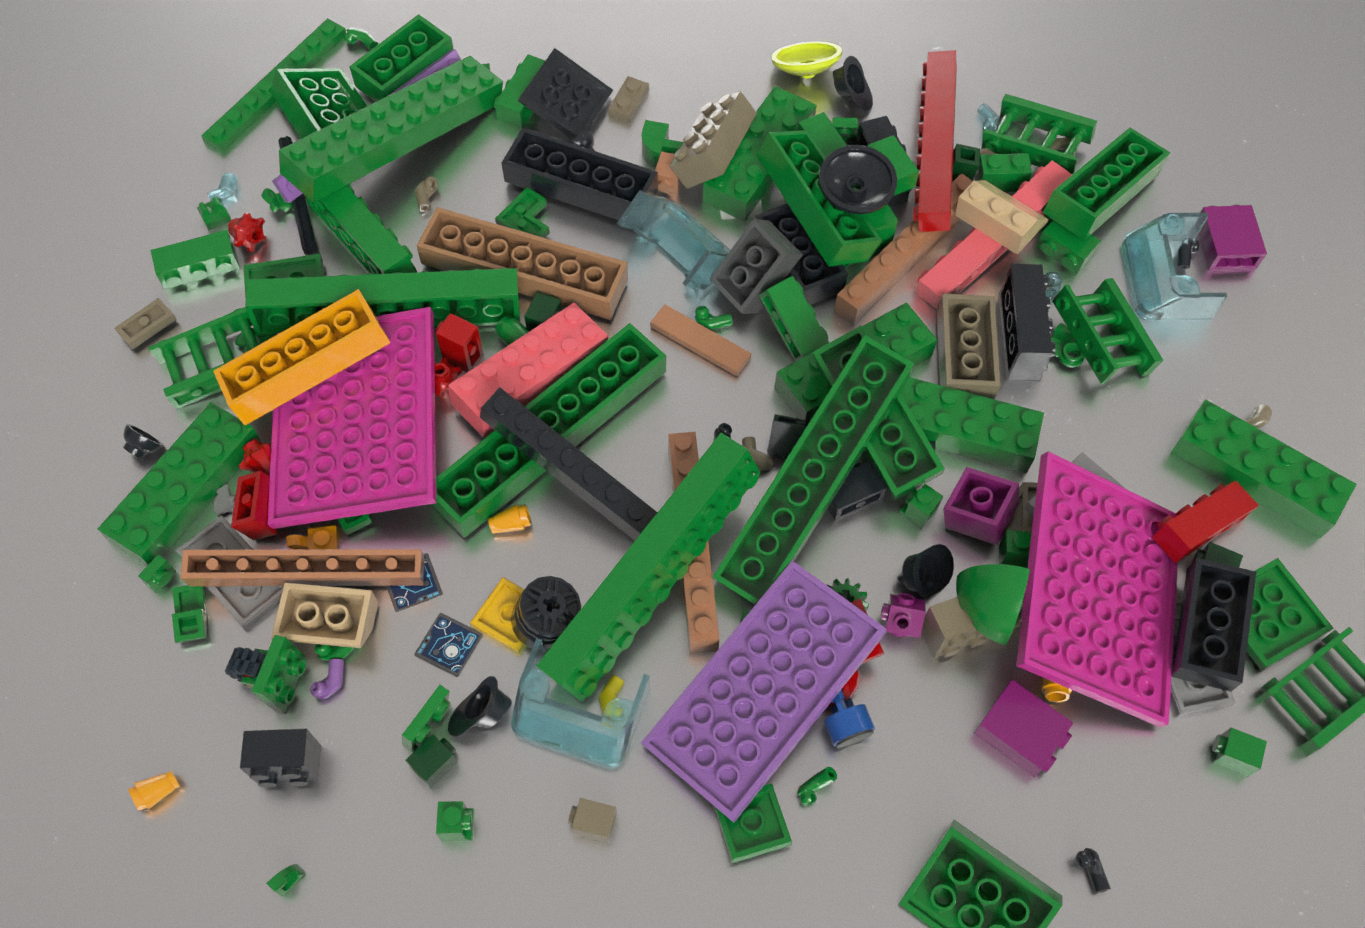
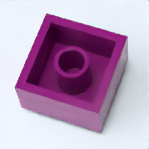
(981, 505)

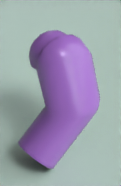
(330, 684)

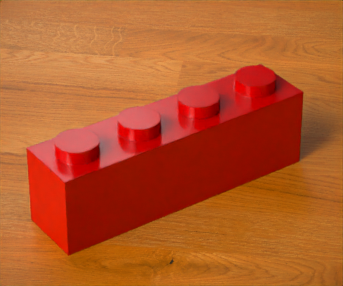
(1204, 521)

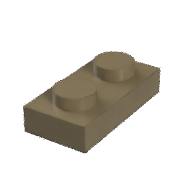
(628, 99)
(145, 323)

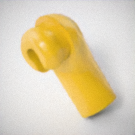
(610, 691)

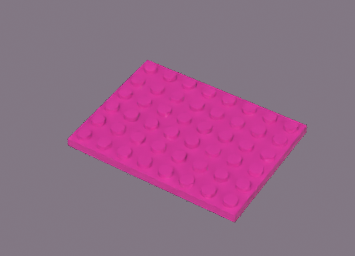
(361, 435)
(1099, 592)

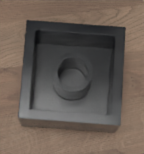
(280, 756)

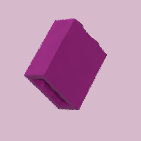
(1231, 238)
(1025, 729)

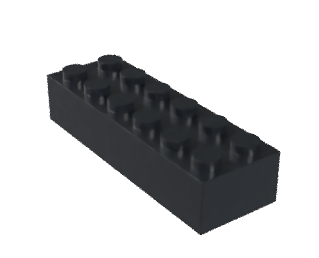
(575, 174)

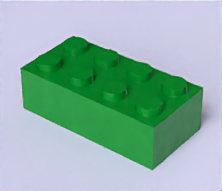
(399, 58)

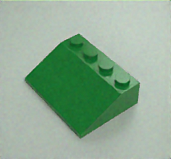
(315, 97)
(977, 887)

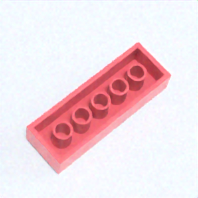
(528, 364)

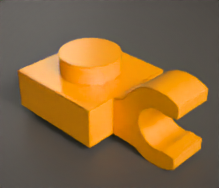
(317, 538)

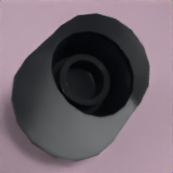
(852, 85)
(928, 570)
(481, 708)

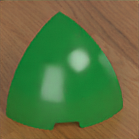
(992, 598)

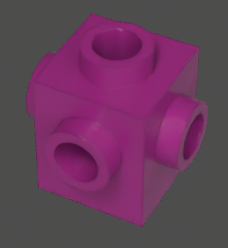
(903, 615)

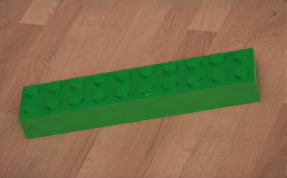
(389, 128)
(472, 295)
(571, 406)
(814, 469)
(650, 568)

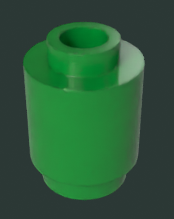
(510, 329)

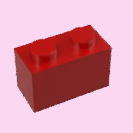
(459, 342)
(251, 506)

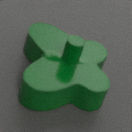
(275, 201)

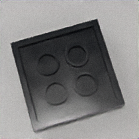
(565, 95)

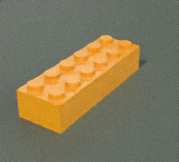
(300, 357)

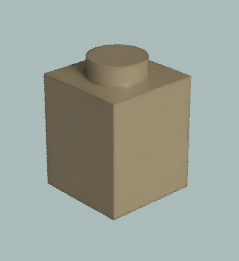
(592, 820)

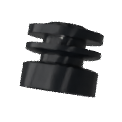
(531, 618)

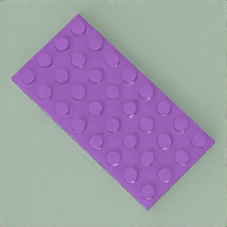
(763, 690)

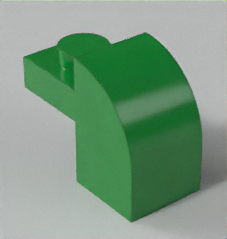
(656, 140)

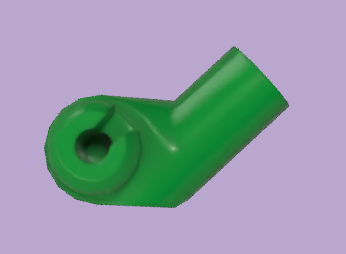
(356, 34)
(712, 322)
(328, 652)
(814, 784)

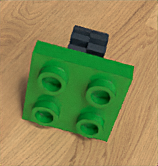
(269, 672)

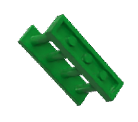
(1044, 118)
(1123, 322)
(205, 382)
(1336, 718)

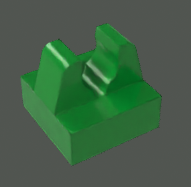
(214, 213)

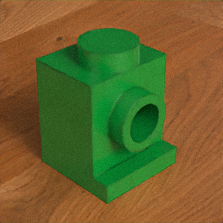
(921, 505)
(454, 821)

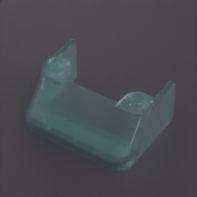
(677, 234)
(1152, 276)
(572, 730)

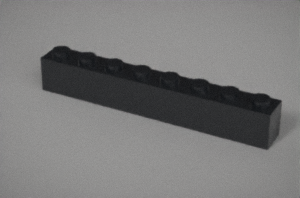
(567, 463)

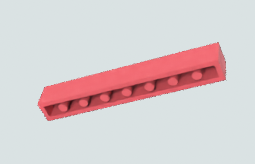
(978, 251)

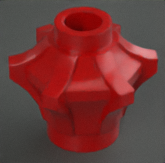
(247, 231)
(445, 375)
(256, 457)

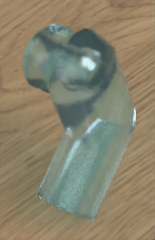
(991, 118)
(226, 187)
(1053, 285)

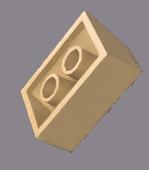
(999, 215)
(325, 615)

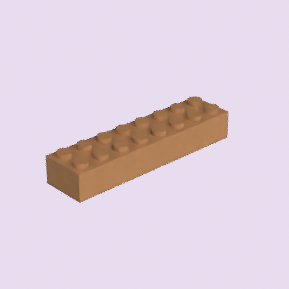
(542, 264)

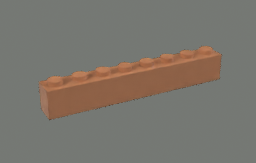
(892, 263)
(303, 566)
(698, 581)

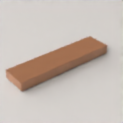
(700, 340)

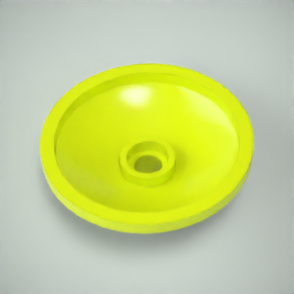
(807, 58)

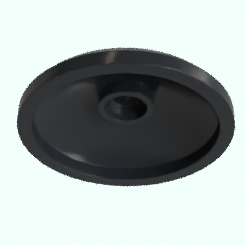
(861, 169)

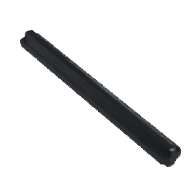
(301, 214)

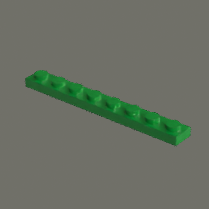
(259, 98)

